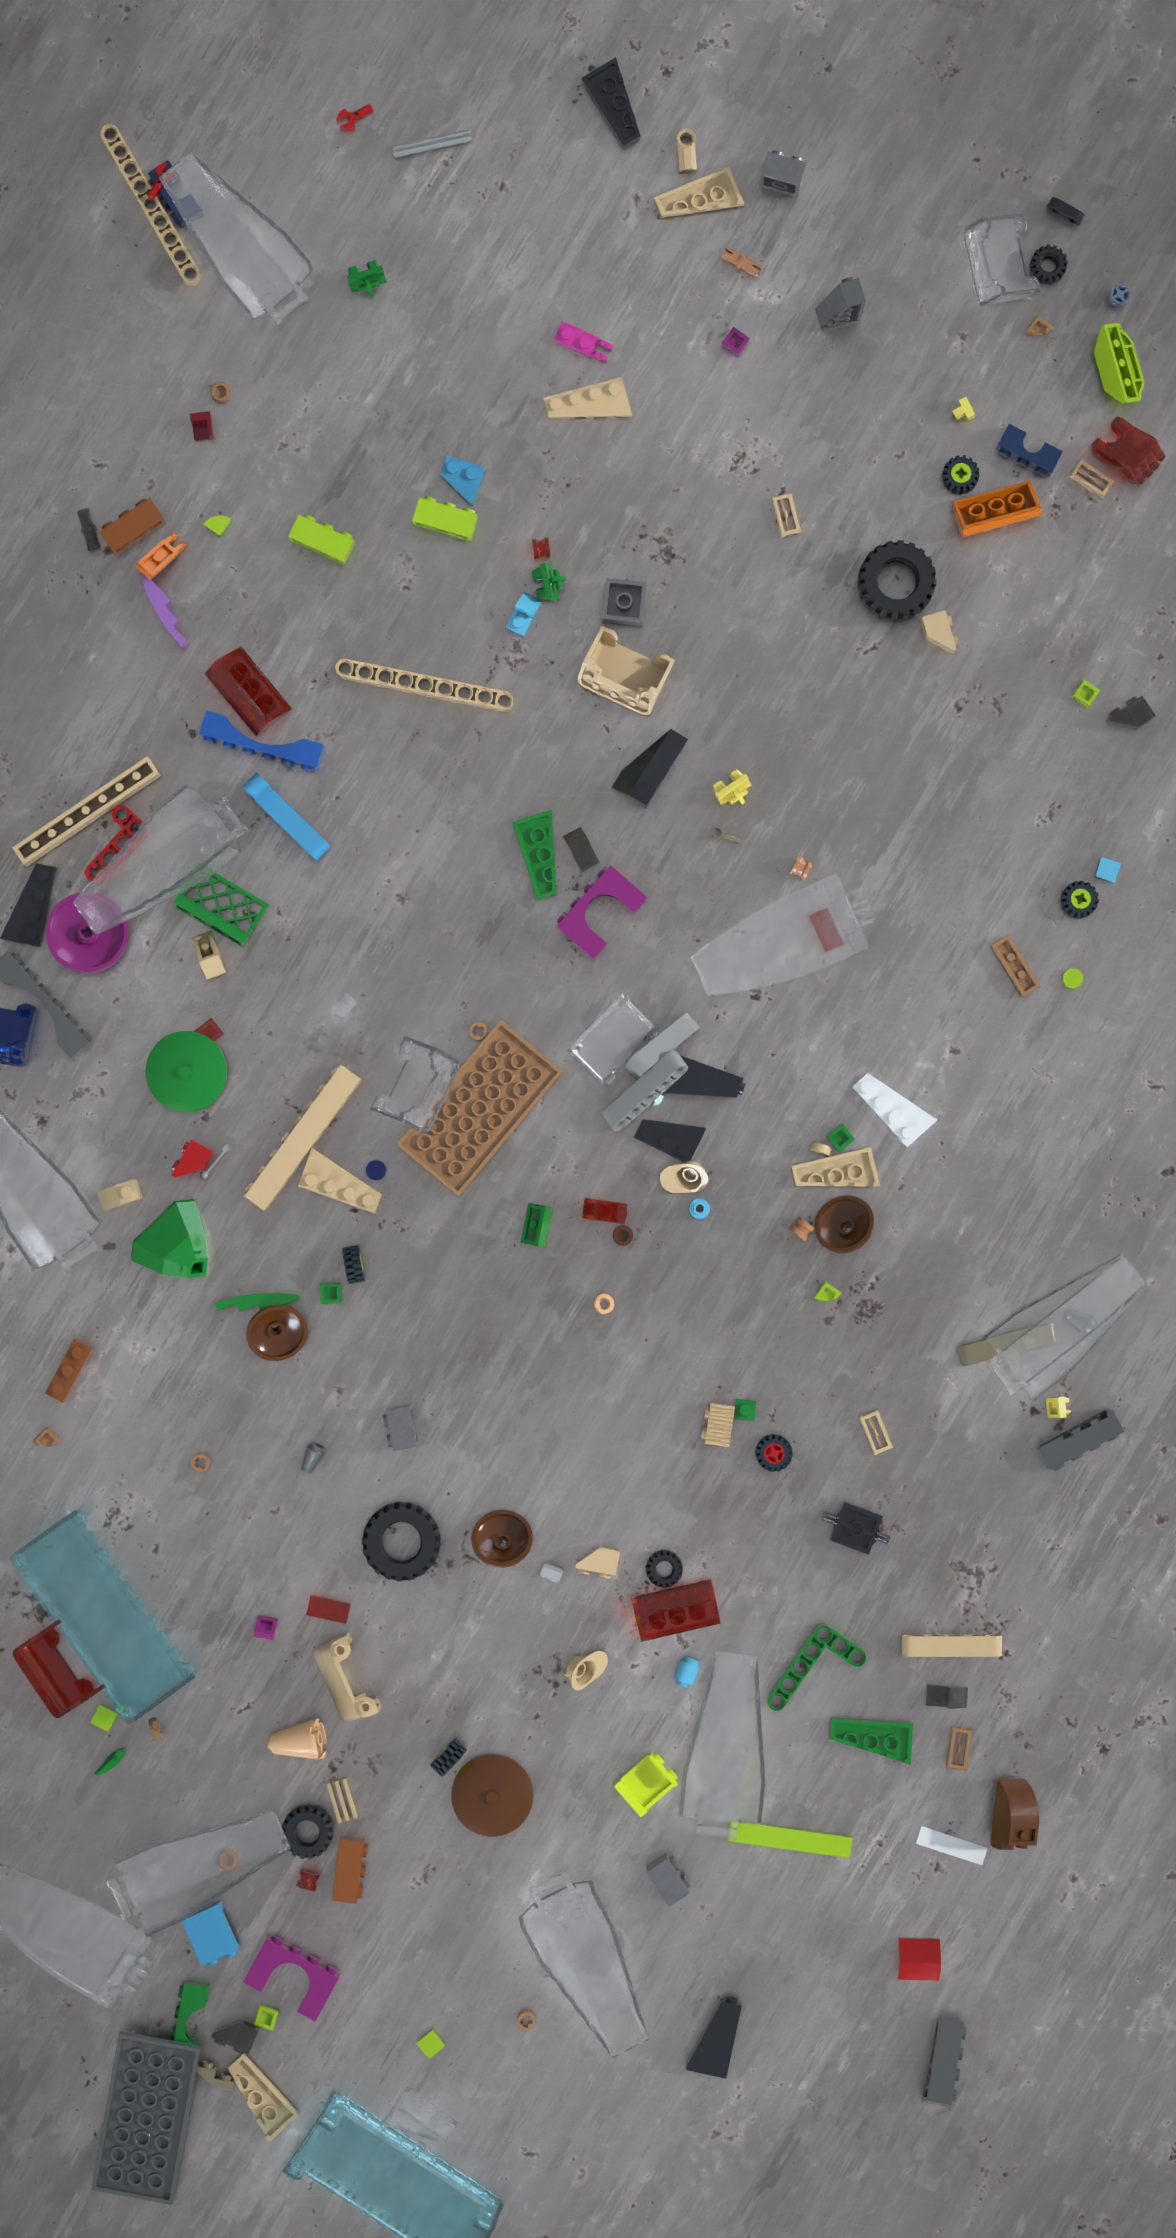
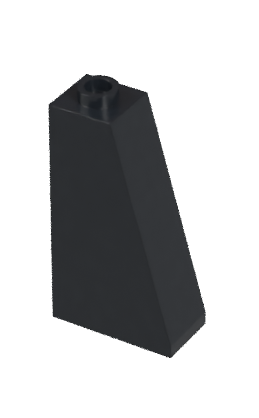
(706, 1081)
(716, 2042)

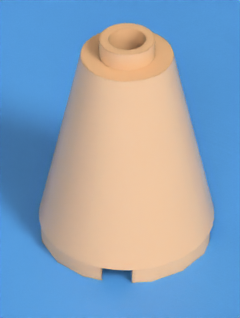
(300, 1740)

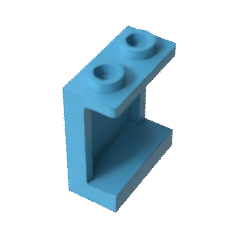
(211, 1934)

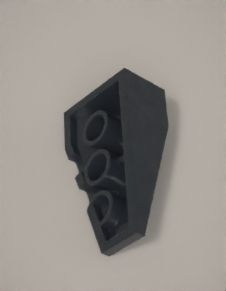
(646, 773)

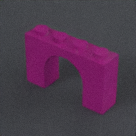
(610, 884)
(321, 1977)

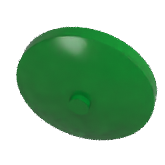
(186, 1071)

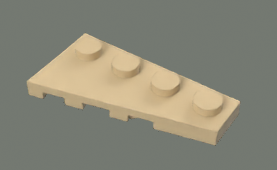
(702, 195)
(845, 1169)
(267, 2103)

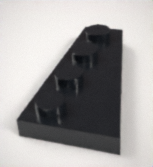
(610, 96)

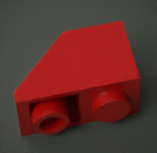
(194, 1159)

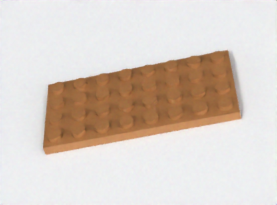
(482, 1107)

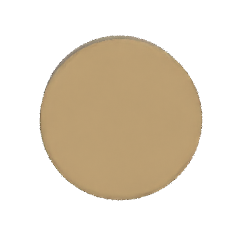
(820, 1149)

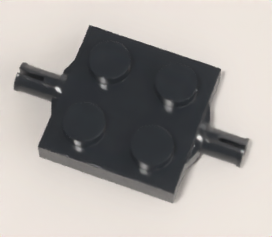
(856, 1528)

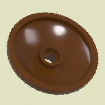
(839, 1215)
(277, 1342)
(500, 1528)

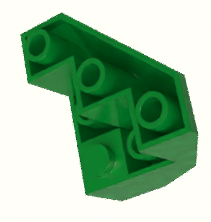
(174, 1242)

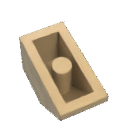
(208, 955)
(119, 1195)

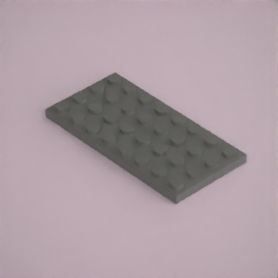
(146, 2117)

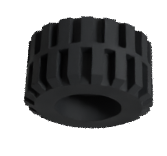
(313, 1814)

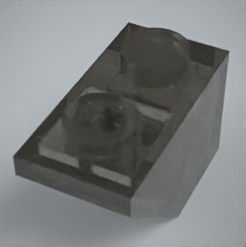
(1133, 715)
(237, 2034)

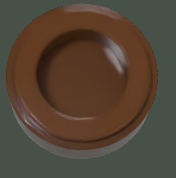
(622, 1235)

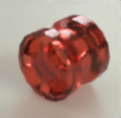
(541, 548)
(308, 1880)

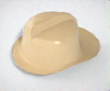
(684, 1177)
(586, 1669)

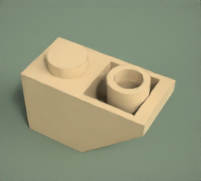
(938, 630)
(600, 1560)

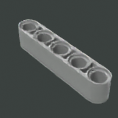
(645, 1091)

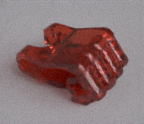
(1133, 450)

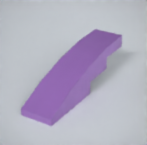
(161, 604)

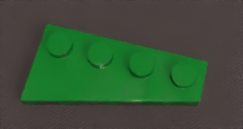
(537, 846)
(877, 1737)

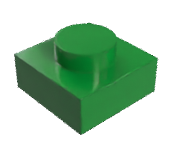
(840, 1137)
(330, 1293)
(745, 1409)

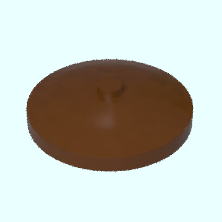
(492, 1795)

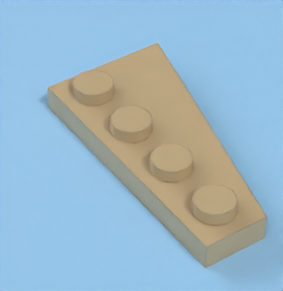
(596, 400)
(333, 1181)

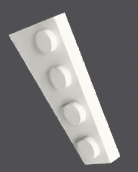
(897, 1112)

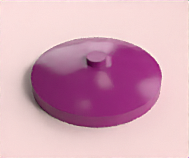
(77, 945)

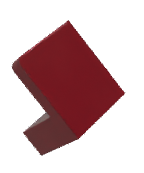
(202, 426)

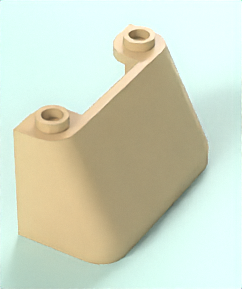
(623, 673)
(328, 1660)

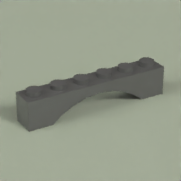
(68, 1036)

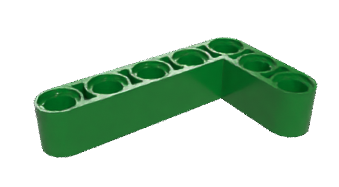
(809, 1661)

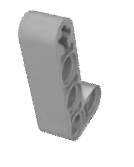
(662, 1044)

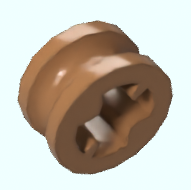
(479, 1025)
(200, 1456)
(521, 2015)

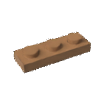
(1015, 966)

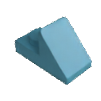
(523, 614)

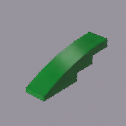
(261, 1299)

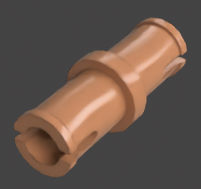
(741, 261)

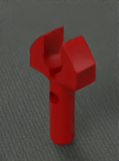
(353, 116)
(158, 184)

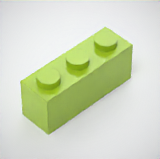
(445, 518)
(321, 538)

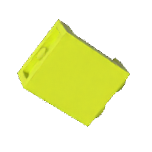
(646, 1783)

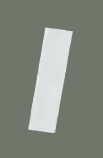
(951, 1845)

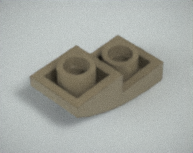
(208, 2072)

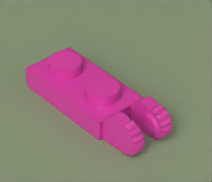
(581, 341)

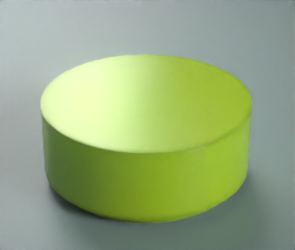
(1072, 978)

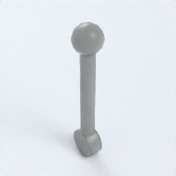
(225, 1149)

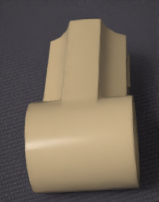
(686, 152)

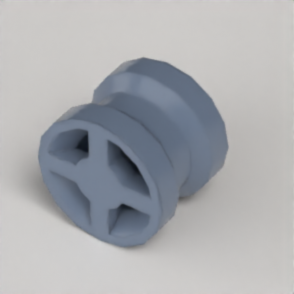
(1122, 293)

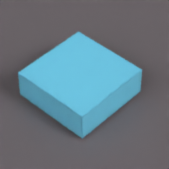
(1107, 870)

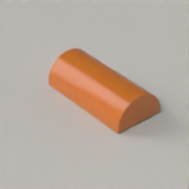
(996, 508)

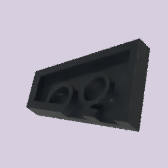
(673, 1139)

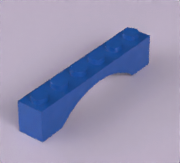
(302, 752)

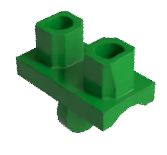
(366, 279)
(551, 580)

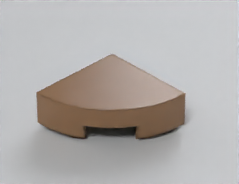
(1039, 327)
(47, 1438)
(155, 1728)

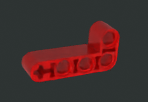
(112, 846)

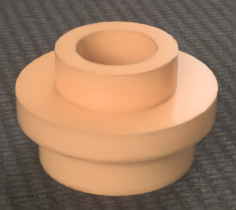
(603, 1297)

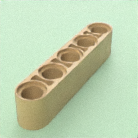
(952, 1645)

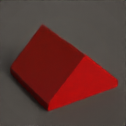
(919, 1959)

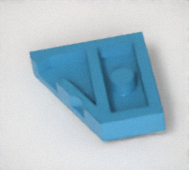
(463, 477)

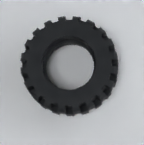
(896, 553)
(374, 1550)

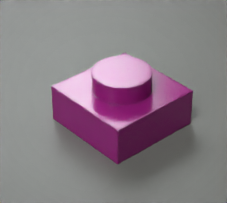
(735, 341)
(265, 1627)

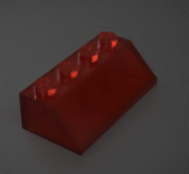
(248, 690)
(676, 1610)

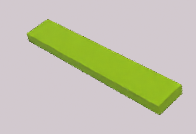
(794, 1839)

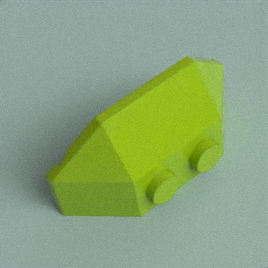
(1118, 364)

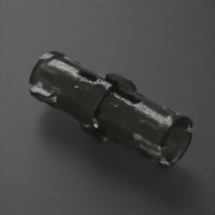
(88, 529)

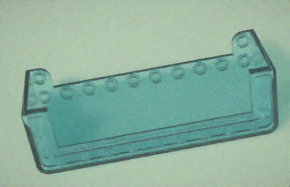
(101, 1617)
(390, 2176)

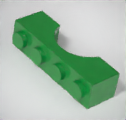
(193, 1998)

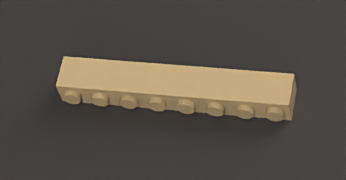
(86, 811)
(302, 1138)

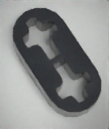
(1065, 211)

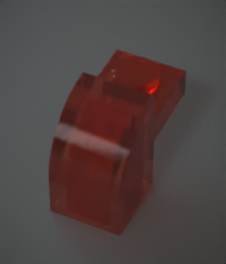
(604, 1211)

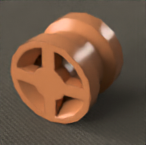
(801, 867)
(802, 1229)

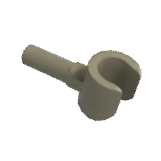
(725, 835)

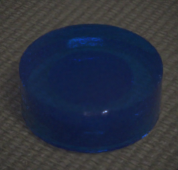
(376, 1170)

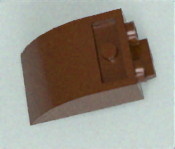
(1014, 1815)

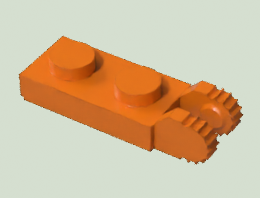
(159, 556)

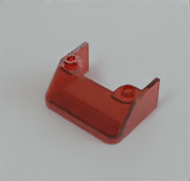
(51, 1674)

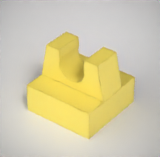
(964, 410)
(1056, 1407)

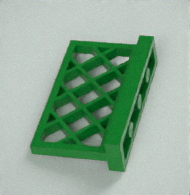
(215, 922)

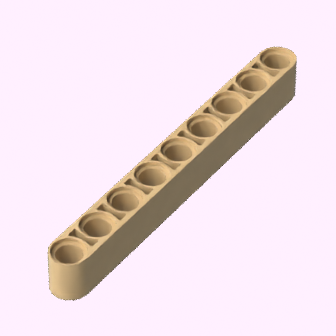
(154, 214)
(416, 679)

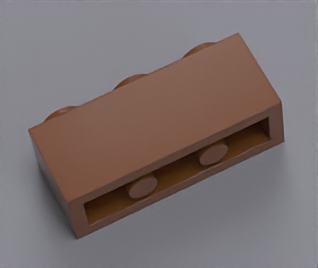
(131, 525)
(69, 1370)
(349, 1870)

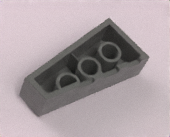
(842, 305)
(1080, 1439)
(944, 2062)

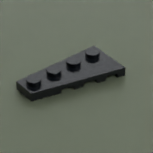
(30, 913)

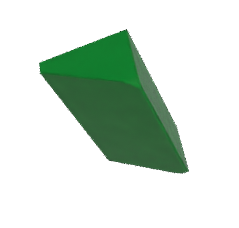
(536, 1225)

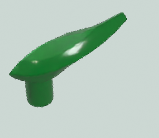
(111, 1761)

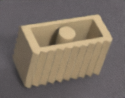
(718, 1425)

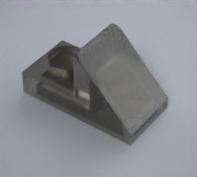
(581, 849)
(946, 1696)

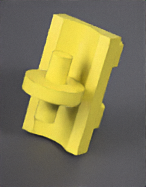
(734, 791)

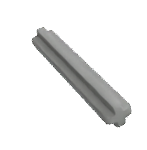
(431, 143)

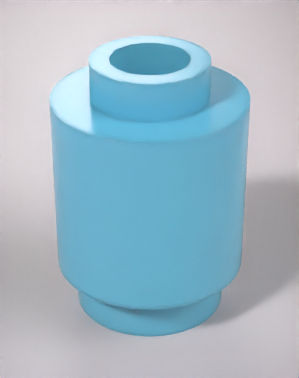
(692, 1208)
(687, 1671)

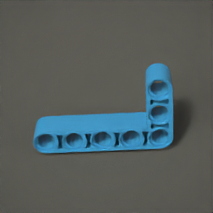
(285, 816)

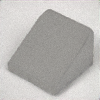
(551, 1572)

